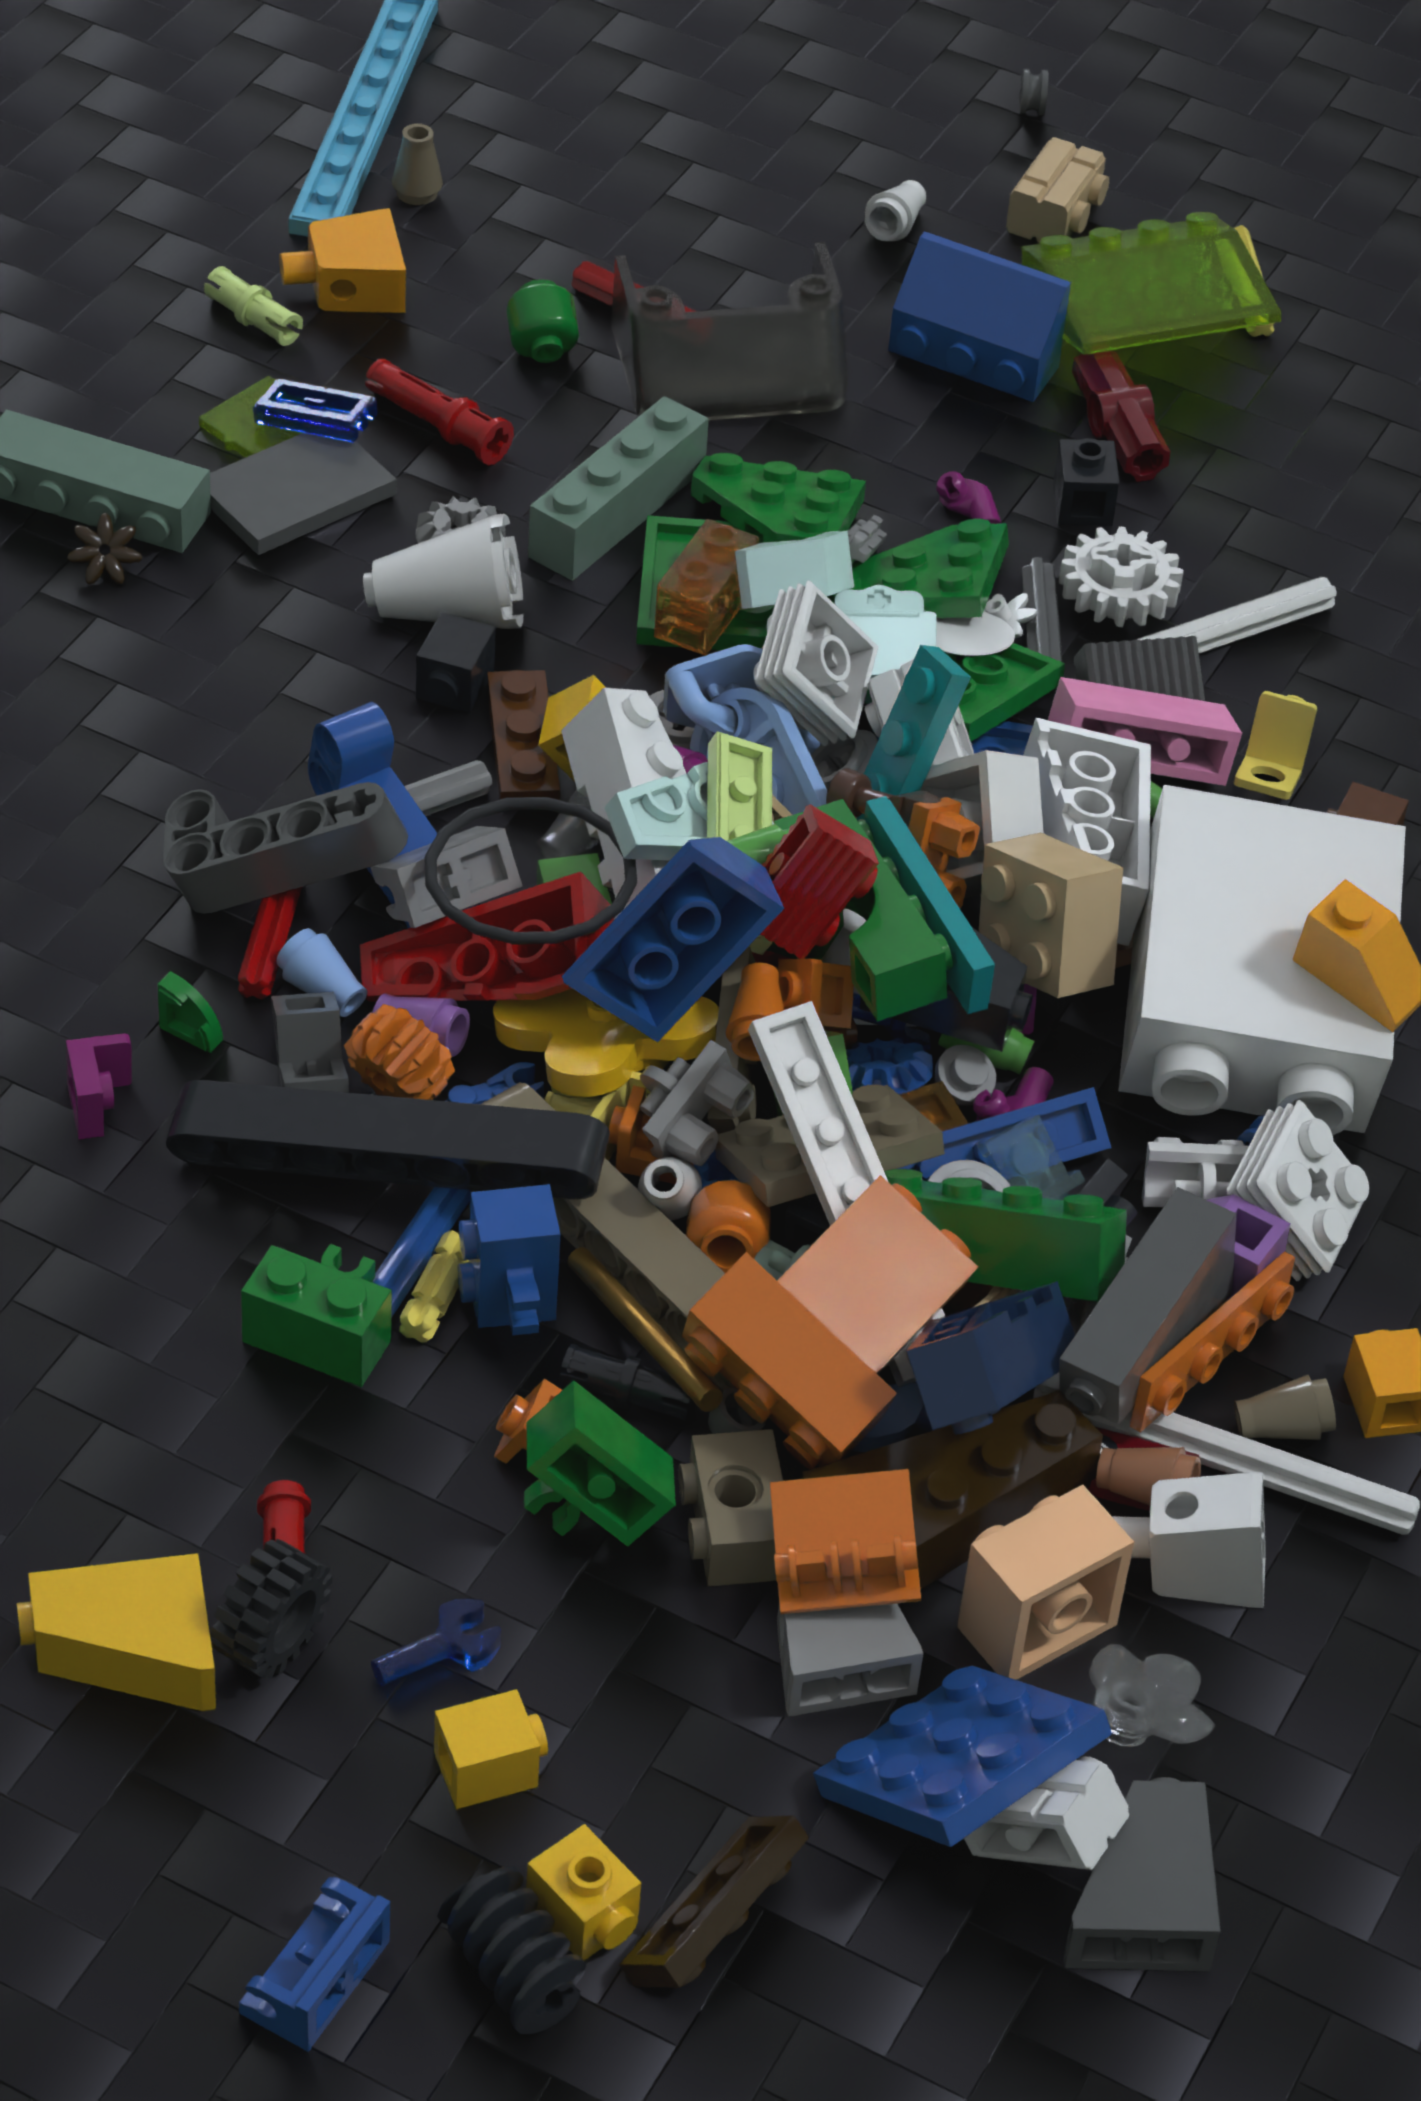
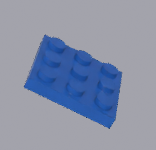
(961, 1754)

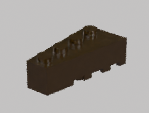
(983, 1475)

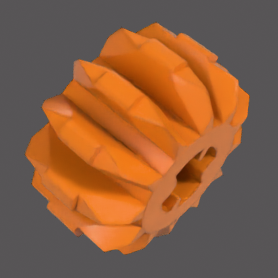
(399, 1055)

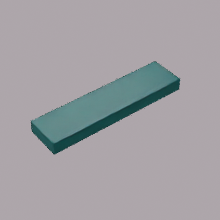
(972, 965)

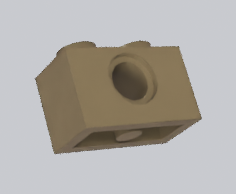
(732, 1505)

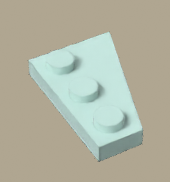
(660, 815)

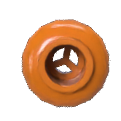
(728, 1222)

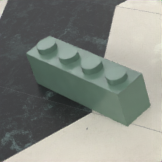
(90, 476)
(617, 488)

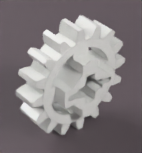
(1120, 576)

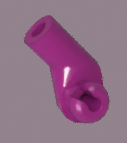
(1031, 1090)

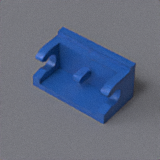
(320, 1964)

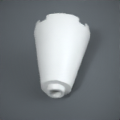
(457, 573)

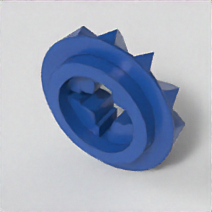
(889, 1063)

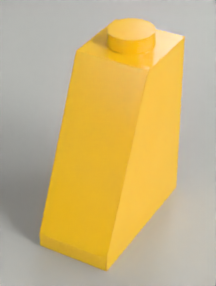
(125, 1628)

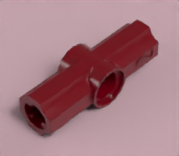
(1121, 413)

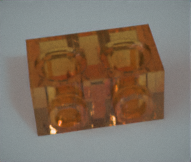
(701, 588)

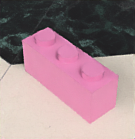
(1185, 734)

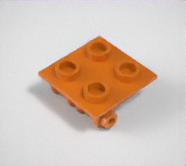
(844, 1541)

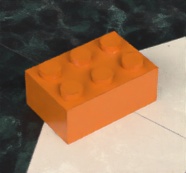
(785, 1364)

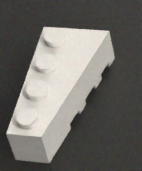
(610, 749)
(1098, 802)

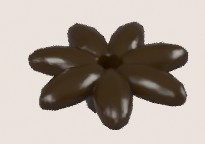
(104, 540)

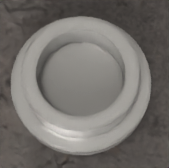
(965, 1073)

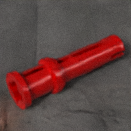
(456, 418)

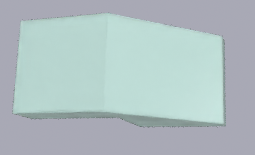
(777, 565)

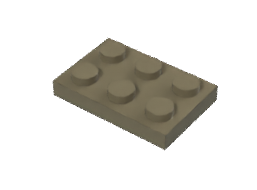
(769, 1161)

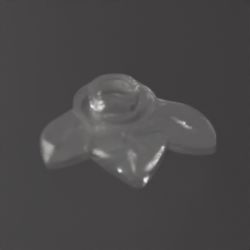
(1148, 1697)

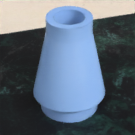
(317, 967)

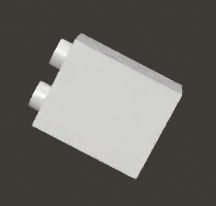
(1213, 982)

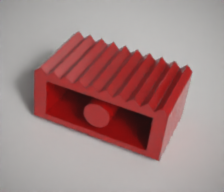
(816, 875)

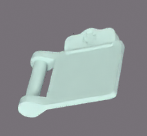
(892, 621)

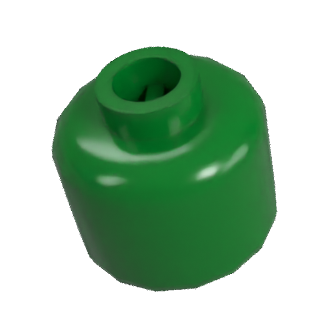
(542, 319)

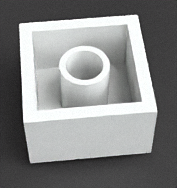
(997, 794)

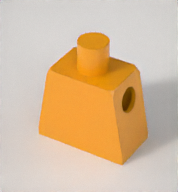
(351, 264)

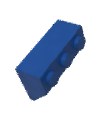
(980, 317)
(677, 936)

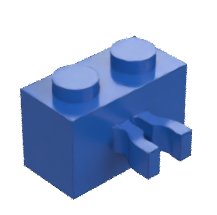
(511, 1258)

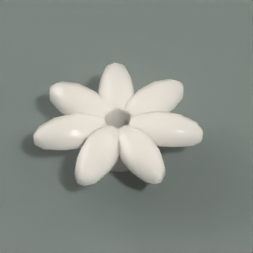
(1013, 613)

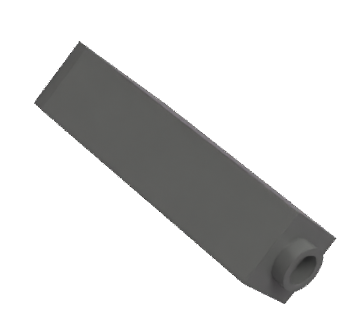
(1154, 1302)

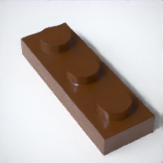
(516, 716)

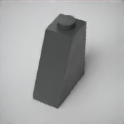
(1152, 1888)

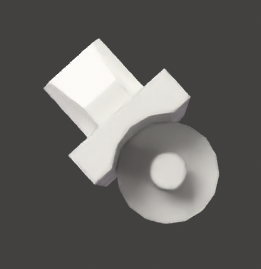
(1192, 1167)

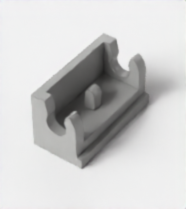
(469, 871)

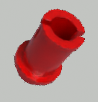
(283, 1512)

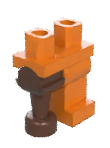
(931, 821)

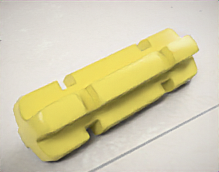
(433, 1290)

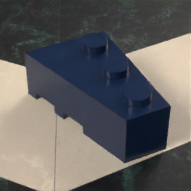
(989, 1356)

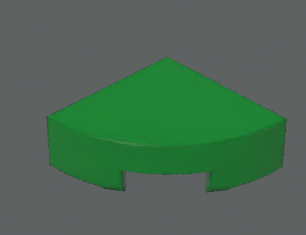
(187, 1013)

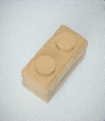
(1057, 191)

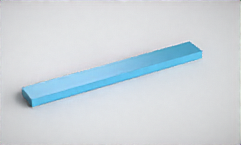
(363, 113)

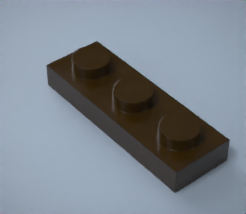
(715, 1902)

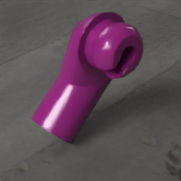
(967, 497)

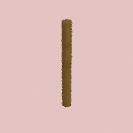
(645, 1329)

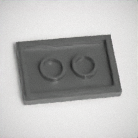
(297, 489)

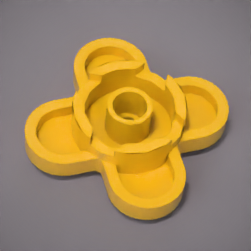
(593, 1049)

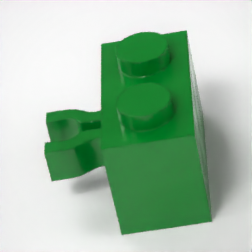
(318, 1313)
(597, 1466)

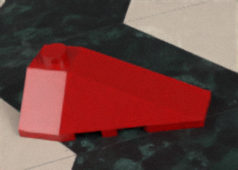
(456, 964)

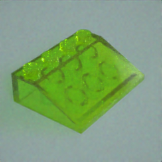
(1155, 282)

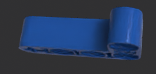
(360, 750)

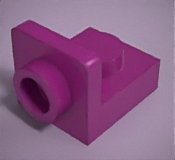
(92, 1072)

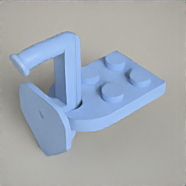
(722, 696)

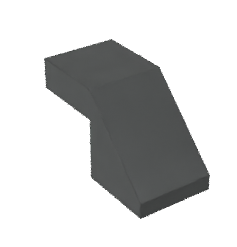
(309, 1042)

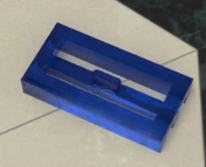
(315, 410)

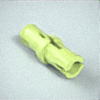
(253, 305)

